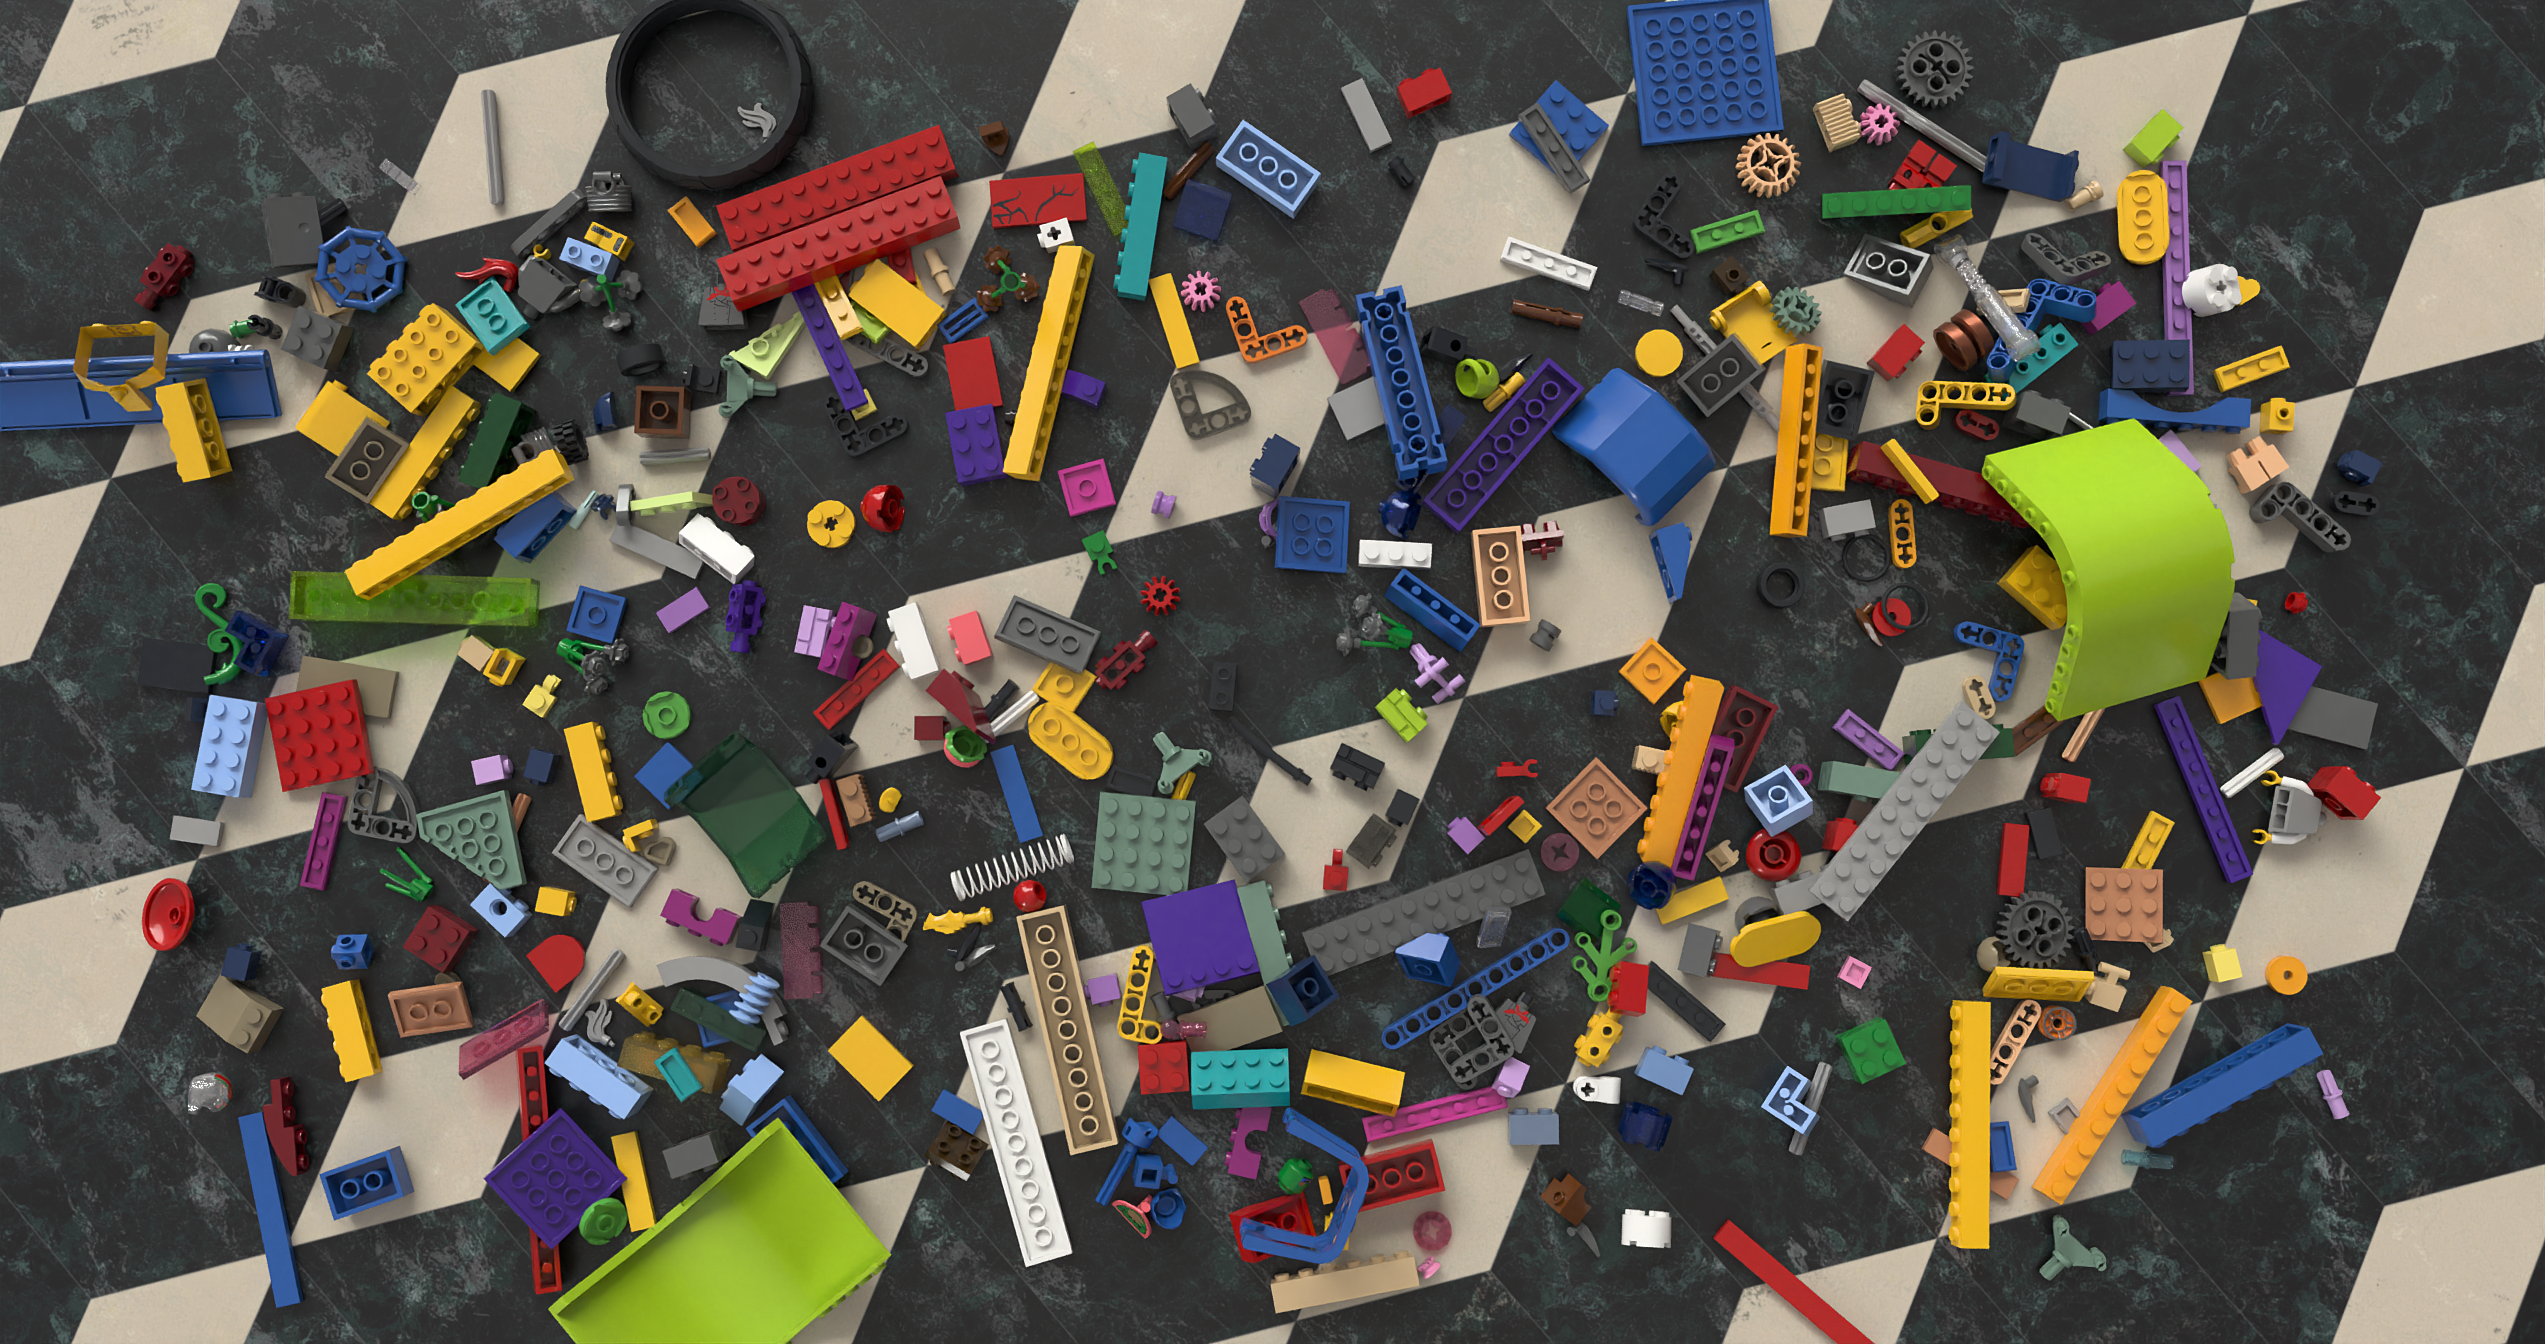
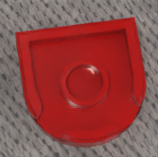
(558, 960)

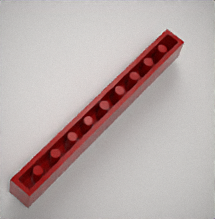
(532, 1115)

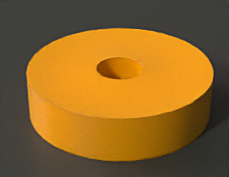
(2275, 971)

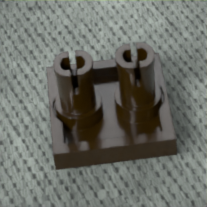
(956, 1151)

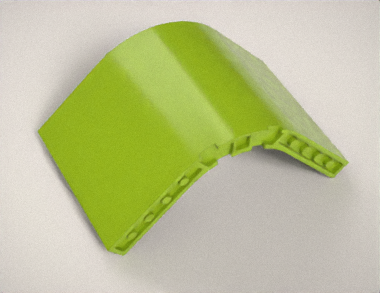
(2136, 557)
(734, 1261)

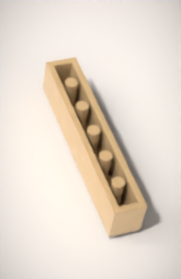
(1344, 1282)

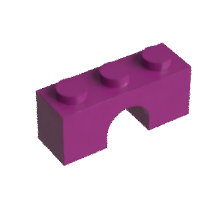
(838, 654)
(681, 910)
(1242, 1159)

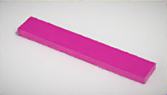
(1434, 1113)

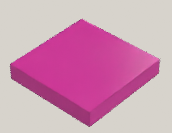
(1087, 487)

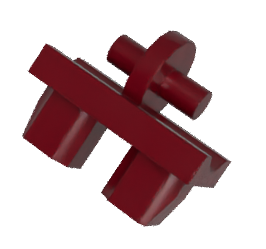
(1542, 542)

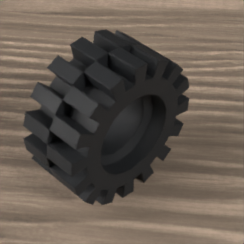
(571, 441)

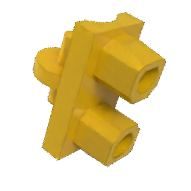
(640, 1005)

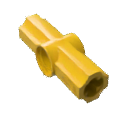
(1924, 231)

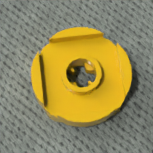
(819, 518)

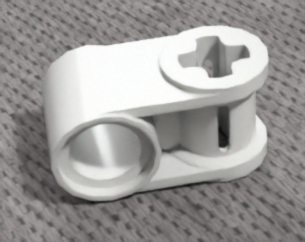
(1603, 1089)

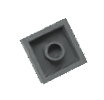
(1191, 116)
(317, 338)
(2037, 416)
(700, 1152)

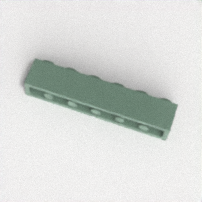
(1265, 934)

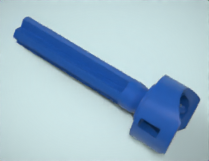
(1137, 1136)

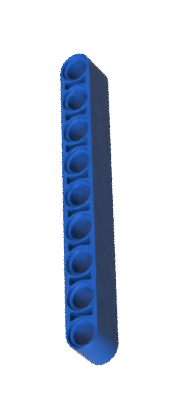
(1487, 987)

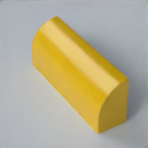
(1353, 1083)

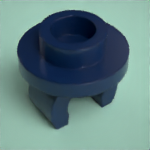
(603, 502)

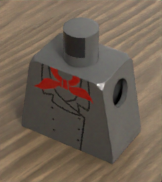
(719, 310)
(1515, 1020)

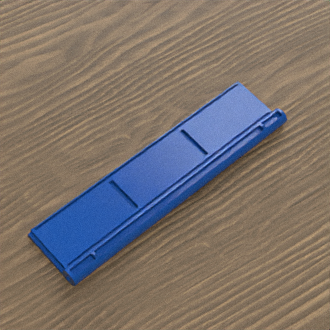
(52, 396)

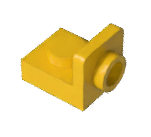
(642, 830)

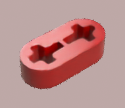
(1973, 430)

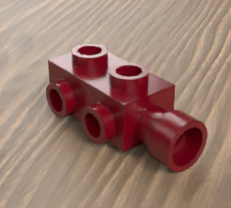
(164, 275)
(1119, 663)

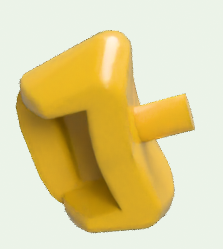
(889, 799)

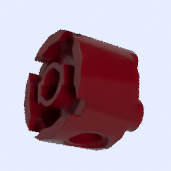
(738, 501)

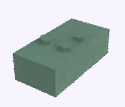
(1855, 781)

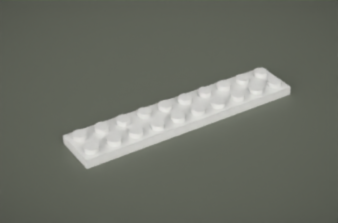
(1016, 1142)

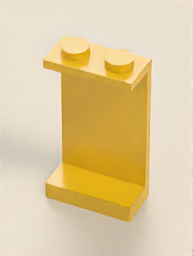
(897, 303)

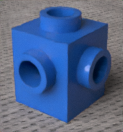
(352, 951)

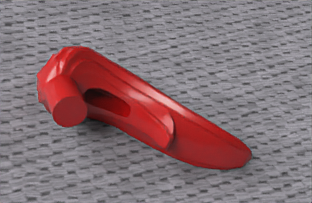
(491, 268)

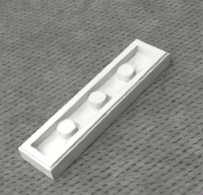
(1548, 263)

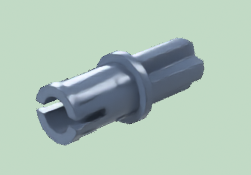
(899, 826)

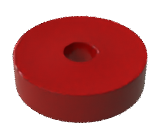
(1901, 616)

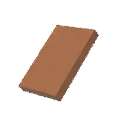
(431, 1009)

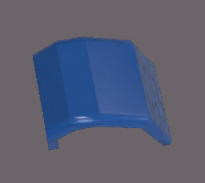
(1637, 443)

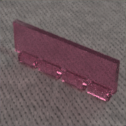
(1336, 341)
(796, 950)

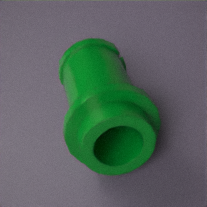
(239, 329)

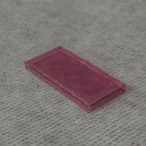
(503, 1038)

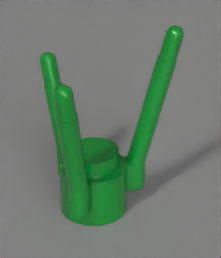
(417, 889)

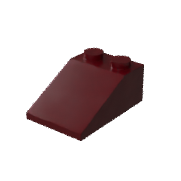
(962, 701)

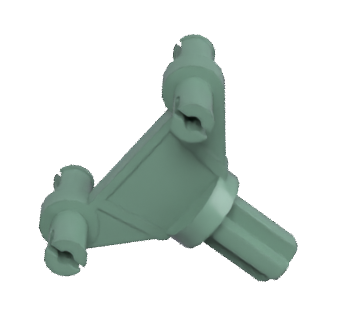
(741, 387)
(1177, 762)
(2070, 1252)

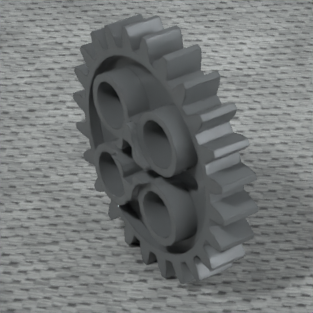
(1948, 55)
(2017, 920)

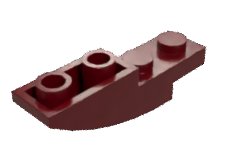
(286, 1137)

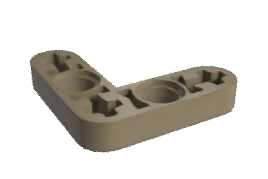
(896, 921)

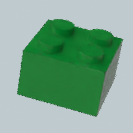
(1870, 1050)

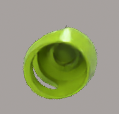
(1479, 380)

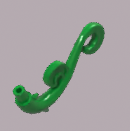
(214, 639)

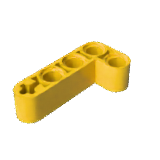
(1965, 401)
(1139, 992)

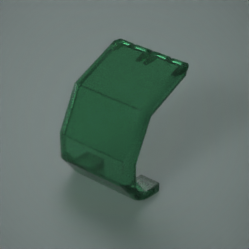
(748, 812)

